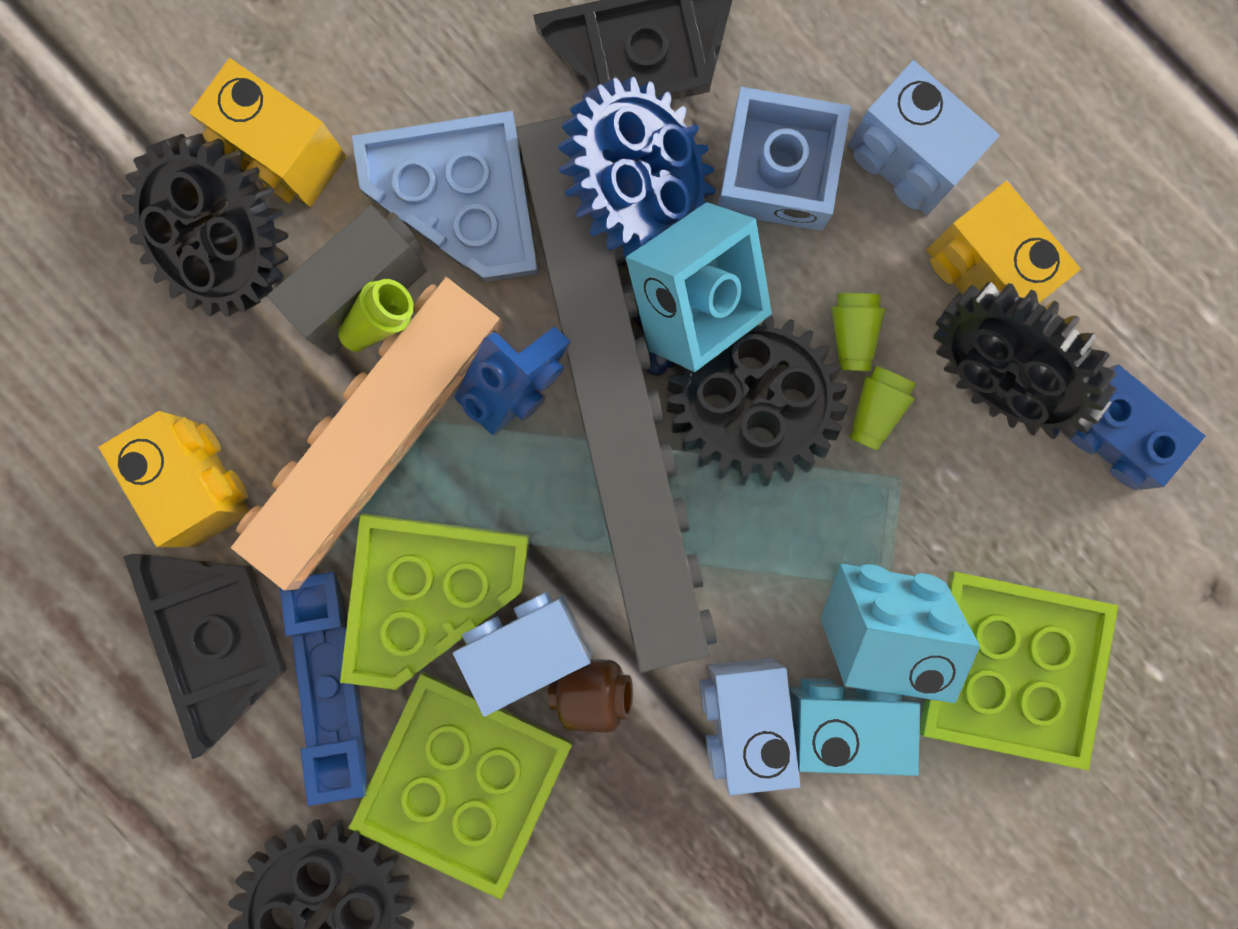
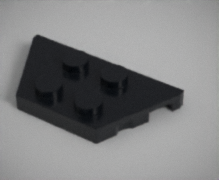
(643, 39)
(208, 640)

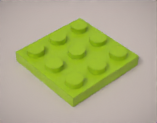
(1034, 676)
(461, 786)

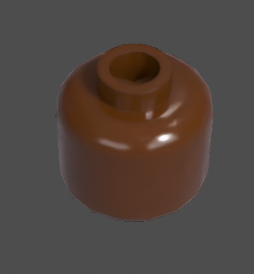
(592, 697)

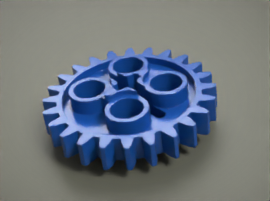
(633, 162)

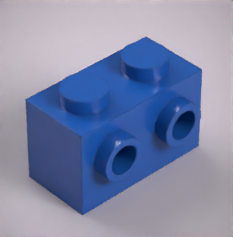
(1140, 435)

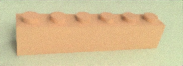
(366, 437)

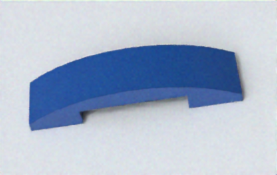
(330, 709)

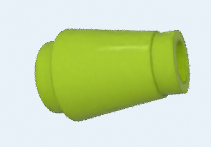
(377, 313)
(857, 329)
(881, 406)

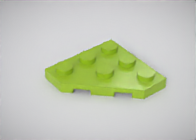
(421, 591)

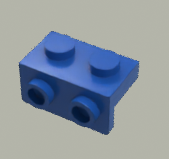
(509, 383)

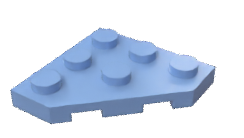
(455, 188)

